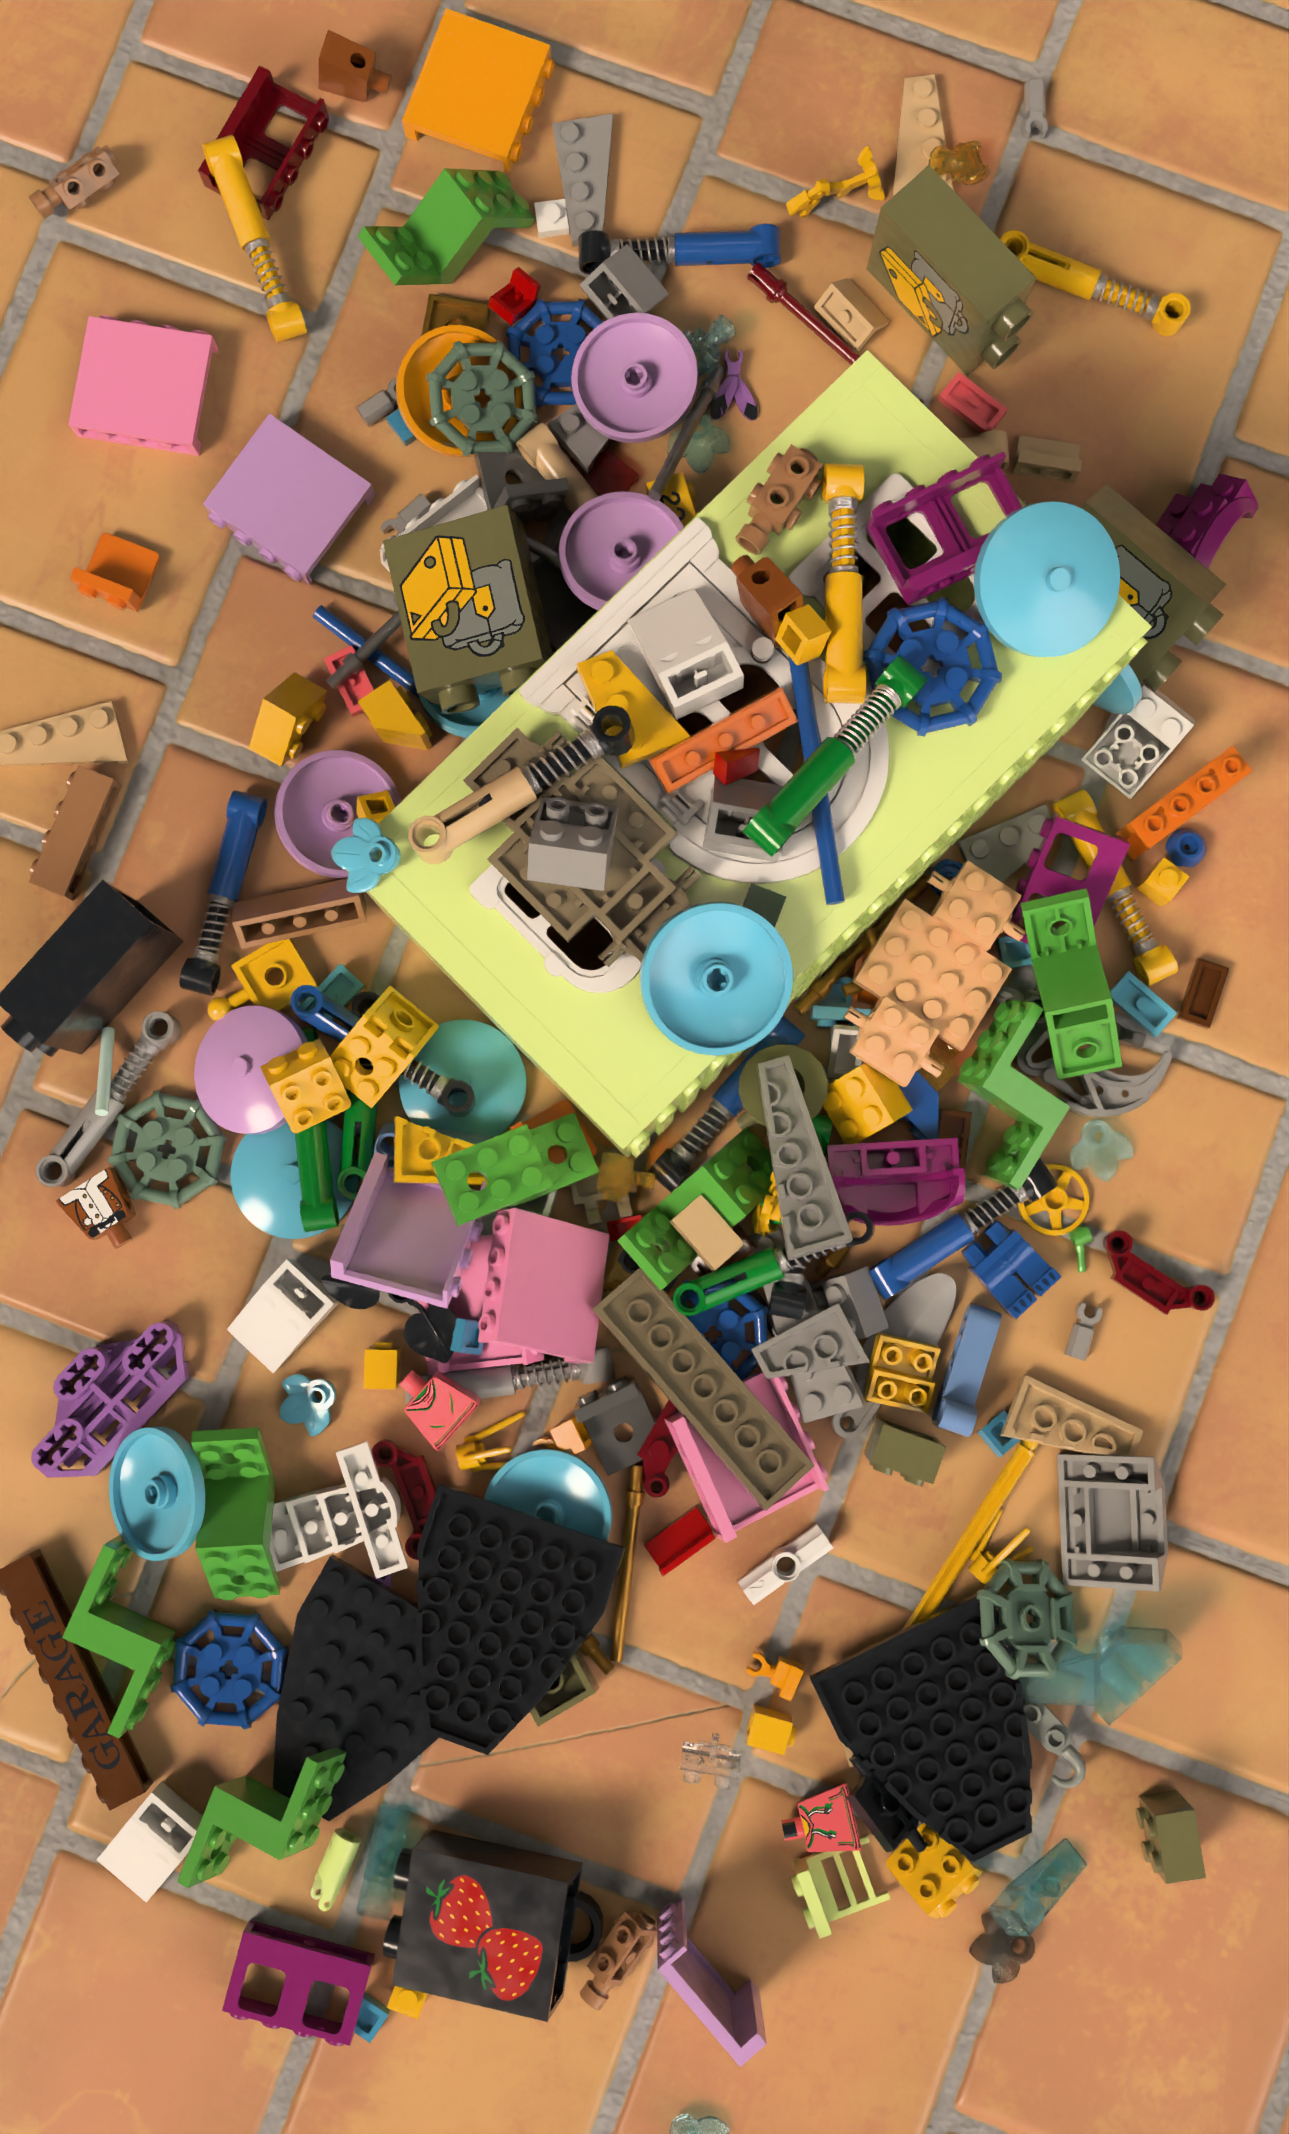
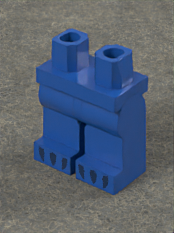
(1001, 1260)

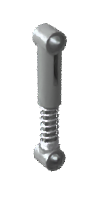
(89, 1127)
(506, 1379)

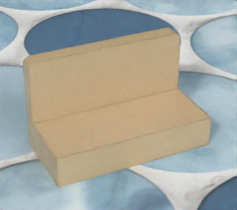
(850, 313)
(1047, 459)
(707, 1233)

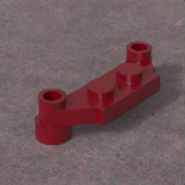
(1150, 1283)
(658, 1452)
(414, 1485)

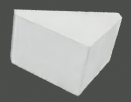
(839, 1058)

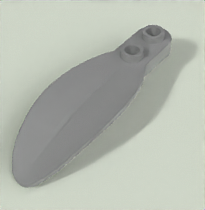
(916, 1315)

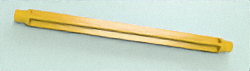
(973, 1532)

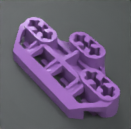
(103, 1396)

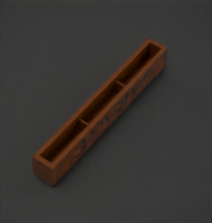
(73, 1680)

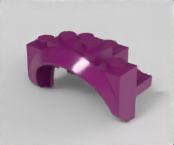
(1208, 516)
(894, 1180)

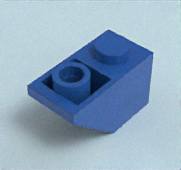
(925, 1106)

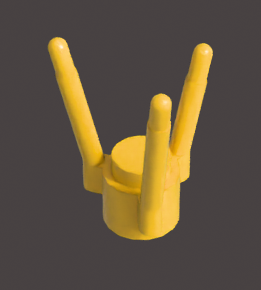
(472, 1455)
(987, 1564)

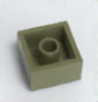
(904, 1451)
(570, 1688)
(1170, 1837)

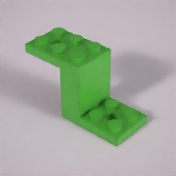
(447, 227)
(1072, 984)
(994, 1080)
(514, 1168)
(724, 1183)
(237, 1513)
(120, 1635)
(262, 1817)

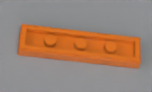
(734, 732)

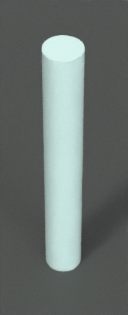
(105, 1071)

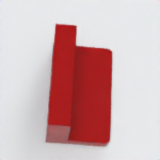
(680, 1540)

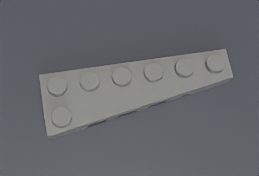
(804, 1186)
(817, 1392)

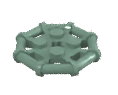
(495, 385)
(151, 1159)
(1012, 1619)

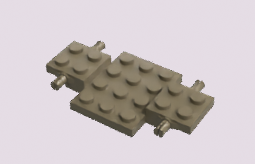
(635, 893)

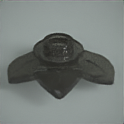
(996, 1950)

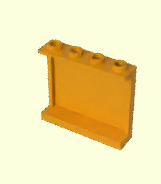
(479, 87)

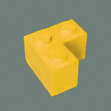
(286, 717)

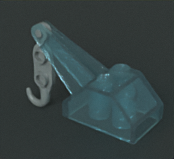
(1109, 1679)

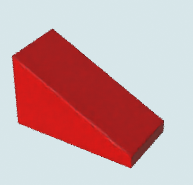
(735, 764)
(619, 1227)

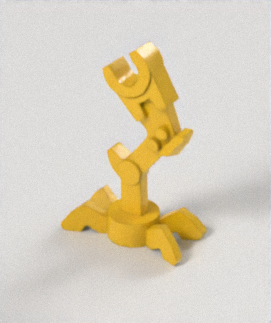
(809, 199)

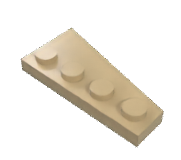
(918, 130)
(78, 736)
(1061, 1421)

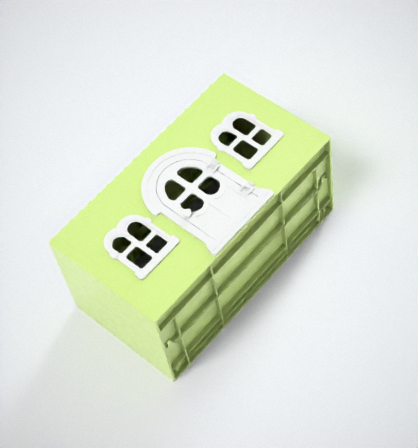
(888, 812)

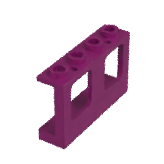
(935, 504)
(1050, 883)
(303, 1962)

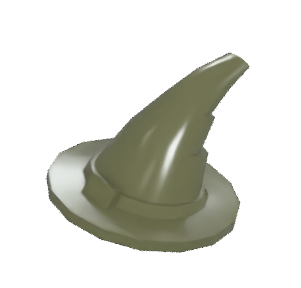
(807, 1070)

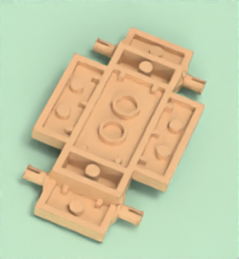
(933, 973)

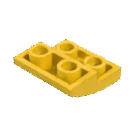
(901, 1372)

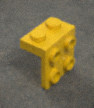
(306, 1086)
(934, 1875)

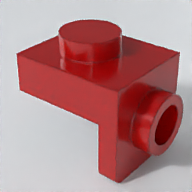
(516, 297)

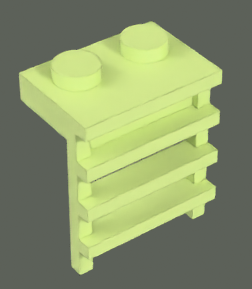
(814, 1885)

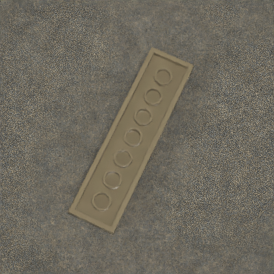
(703, 1388)

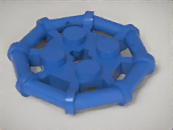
(547, 340)
(944, 649)
(732, 1327)
(215, 1682)

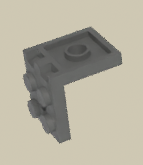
(531, 498)
(604, 1411)

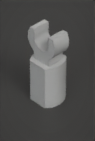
(1034, 107)
(378, 404)
(417, 507)
(1082, 1332)

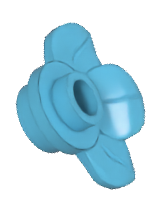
(360, 855)
(304, 1405)

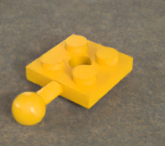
(253, 973)

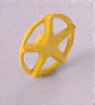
(1056, 1201)

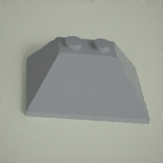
(1112, 1521)

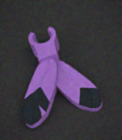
(733, 388)

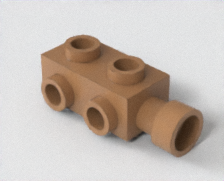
(83, 179)
(789, 490)
(620, 1945)

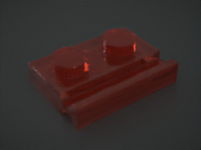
(608, 474)

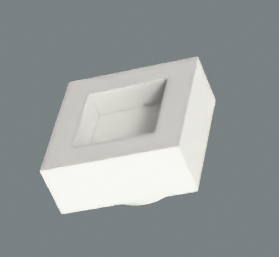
(551, 218)

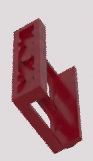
(248, 127)

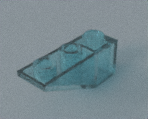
(387, 1842)
(1037, 1890)

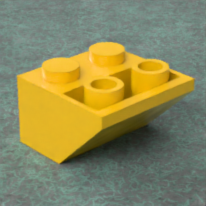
(392, 717)

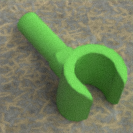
(1080, 1236)

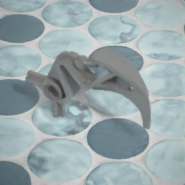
(1110, 1100)

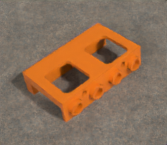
(1184, 802)

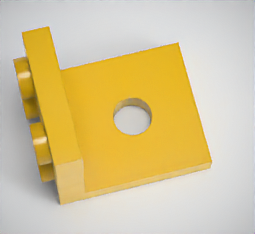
(387, 1036)

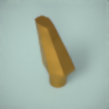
(831, 1261)

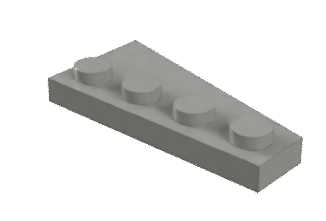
(583, 162)

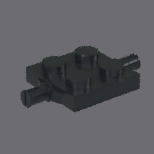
(882, 1811)

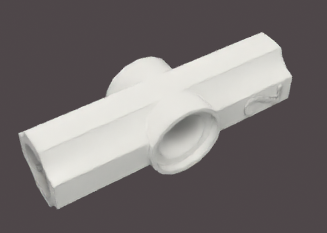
(767, 1577)

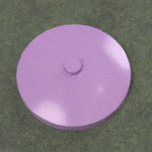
(635, 377)
(612, 542)
(320, 805)
(230, 1072)

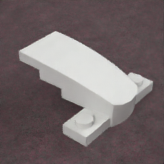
(341, 1517)

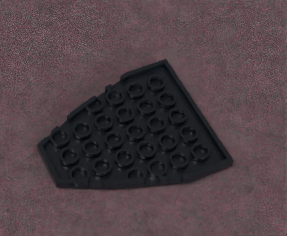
(500, 1612)
(351, 1686)
(939, 1727)

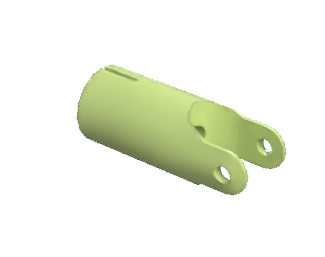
(335, 1867)

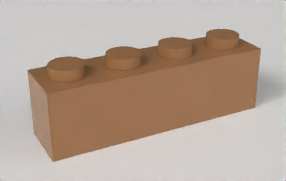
(74, 832)
(297, 913)

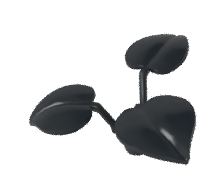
(425, 1332)

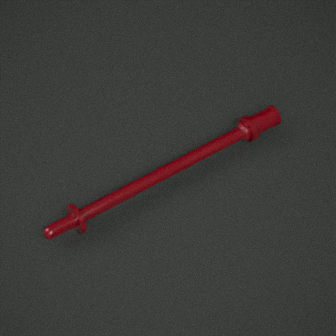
(777, 292)

